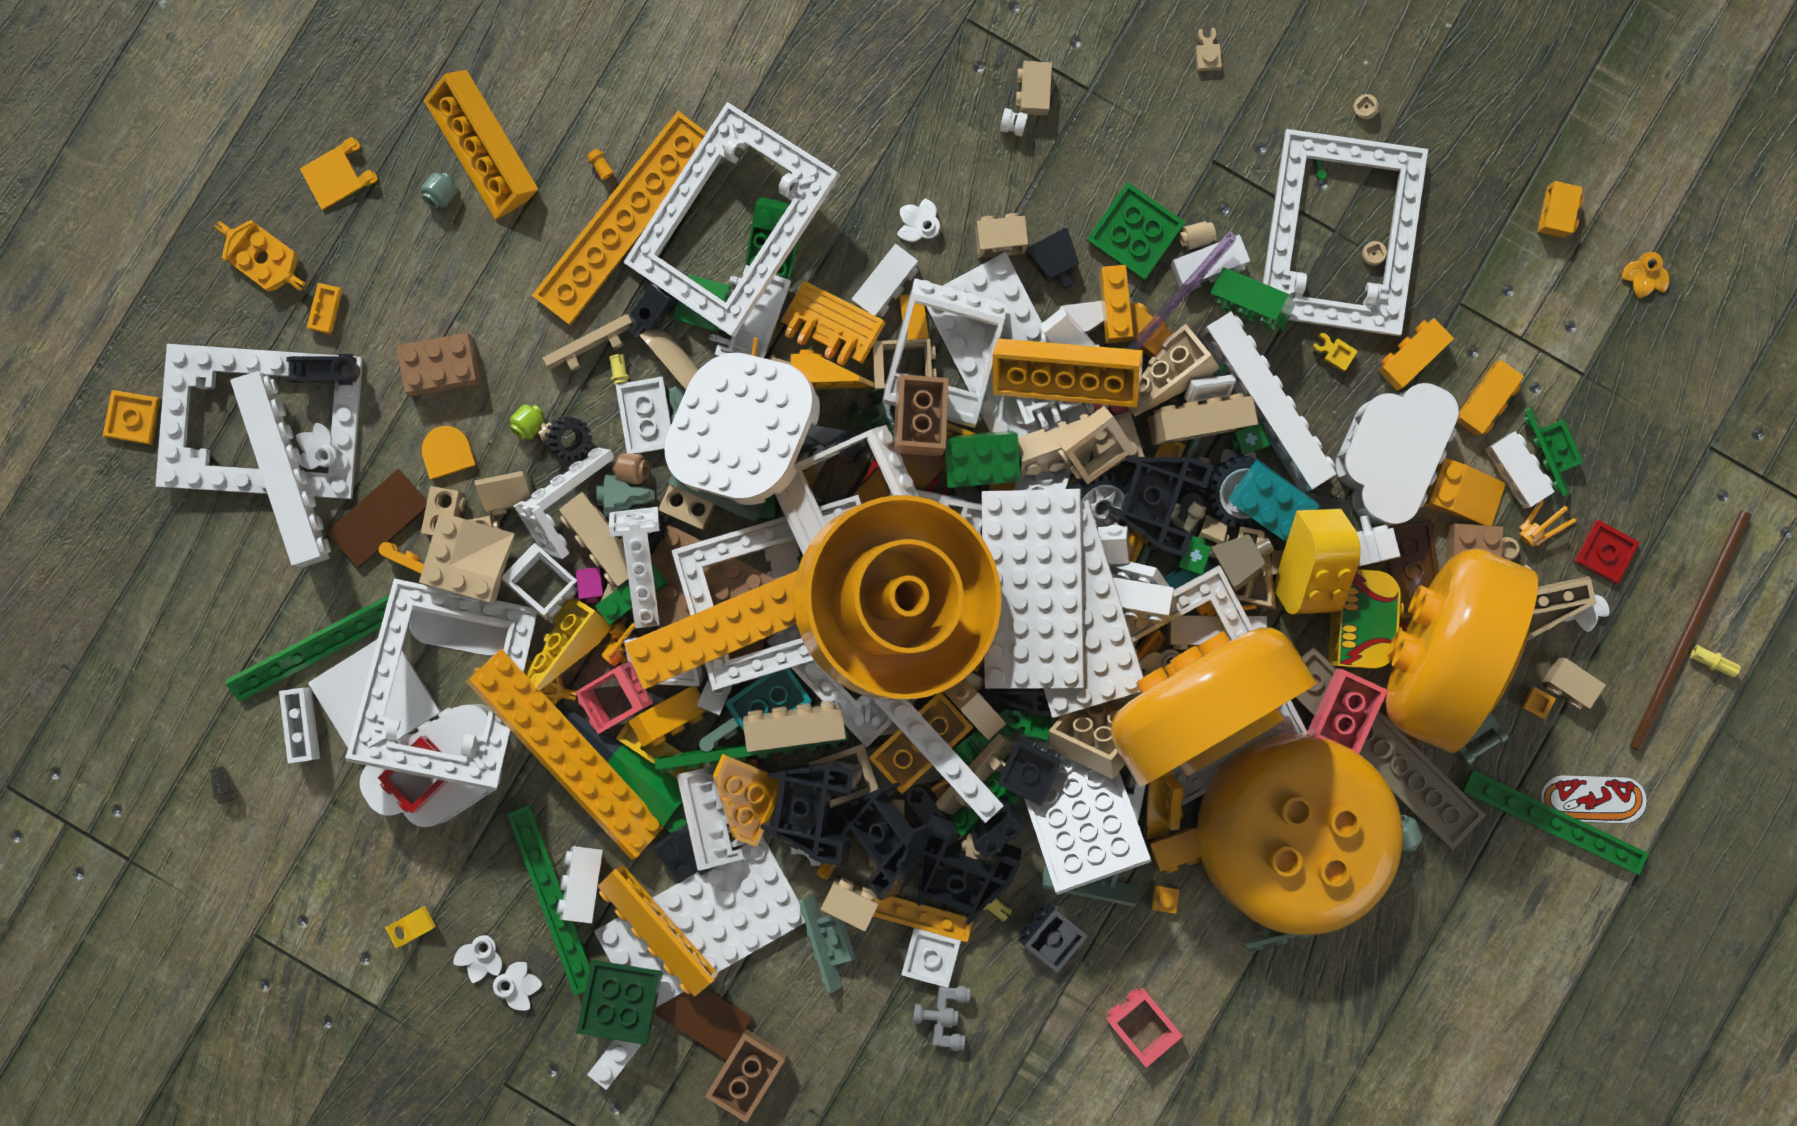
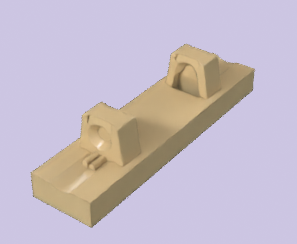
(571, 351)
(987, 762)

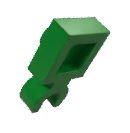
(1033, 726)

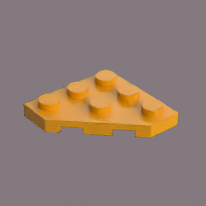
(746, 797)

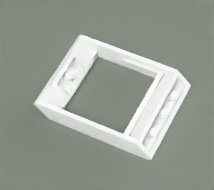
(962, 405)
(799, 502)

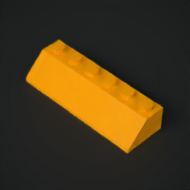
(480, 143)
(1067, 372)
(657, 930)

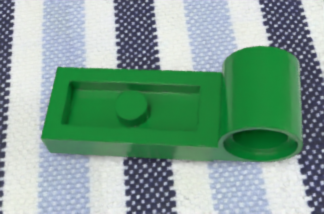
(619, 601)
(973, 745)

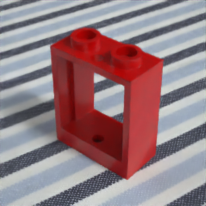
(404, 801)

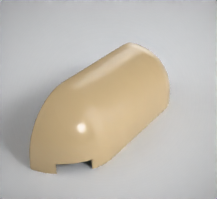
(671, 355)

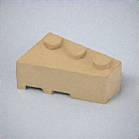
(1040, 450)

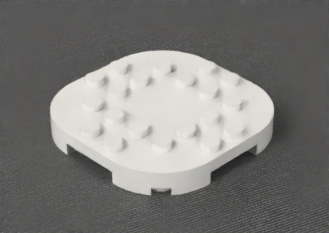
(741, 427)

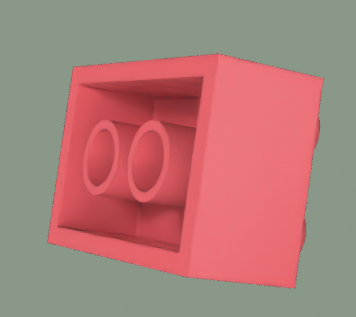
(1347, 710)

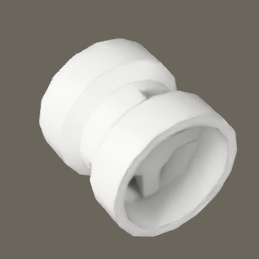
(1008, 120)

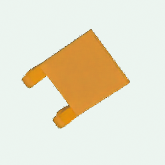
(333, 176)

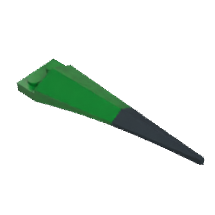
(656, 789)

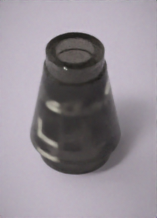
(222, 786)

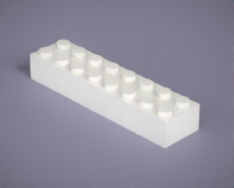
(1284, 428)
(280, 469)

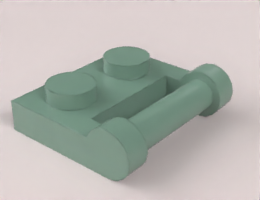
(727, 731)
(1499, 736)

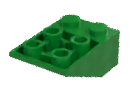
(765, 218)

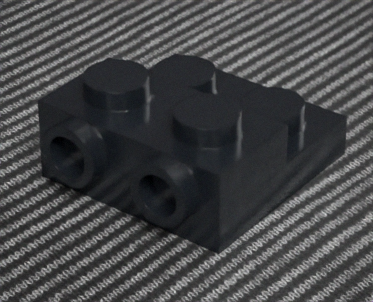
(1030, 771)
(992, 835)
(678, 854)
(1051, 937)

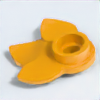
(1646, 278)

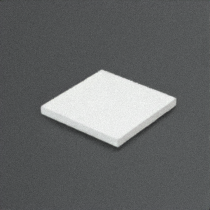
(343, 686)

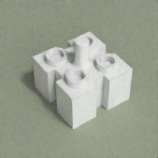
(1376, 543)

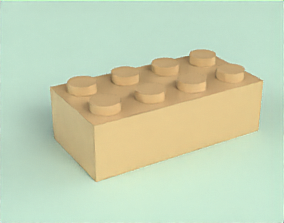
(1202, 419)
(593, 533)
(793, 727)

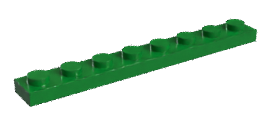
(308, 650)
(692, 759)
(1555, 822)
(549, 892)

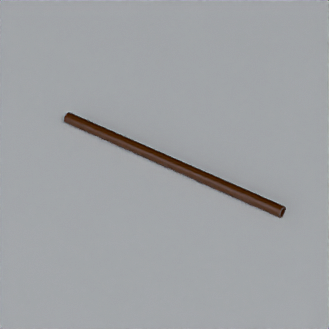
(1690, 630)

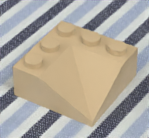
(467, 557)
(1087, 737)

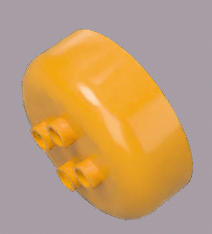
(897, 598)
(1460, 647)
(1208, 703)
(1300, 834)

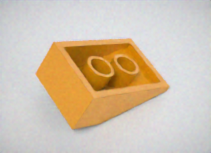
(826, 374)
(1465, 493)

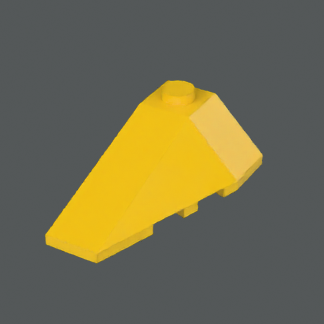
(574, 635)

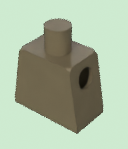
(1242, 559)

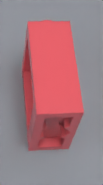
(632, 688)
(1157, 1047)

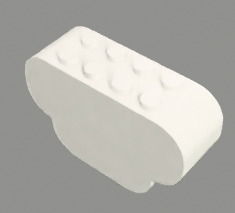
(1395, 451)
(452, 798)

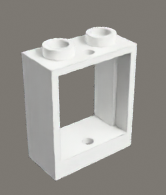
(523, 565)

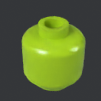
(527, 421)

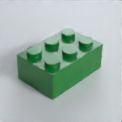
(1252, 299)
(981, 459)

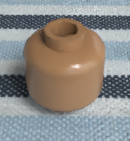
(631, 468)

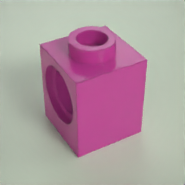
(590, 584)

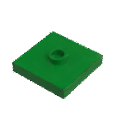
(689, 316)

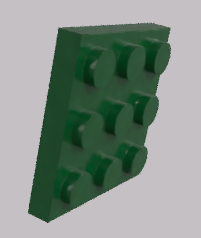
(619, 1002)

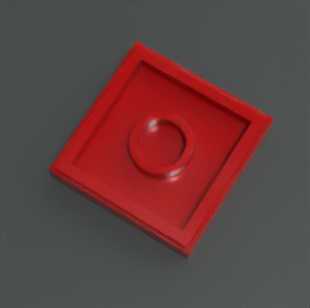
(1606, 552)

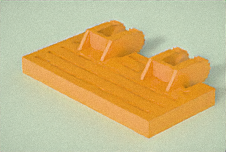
(834, 323)

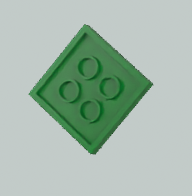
(1135, 231)

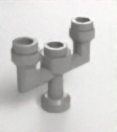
(945, 1017)

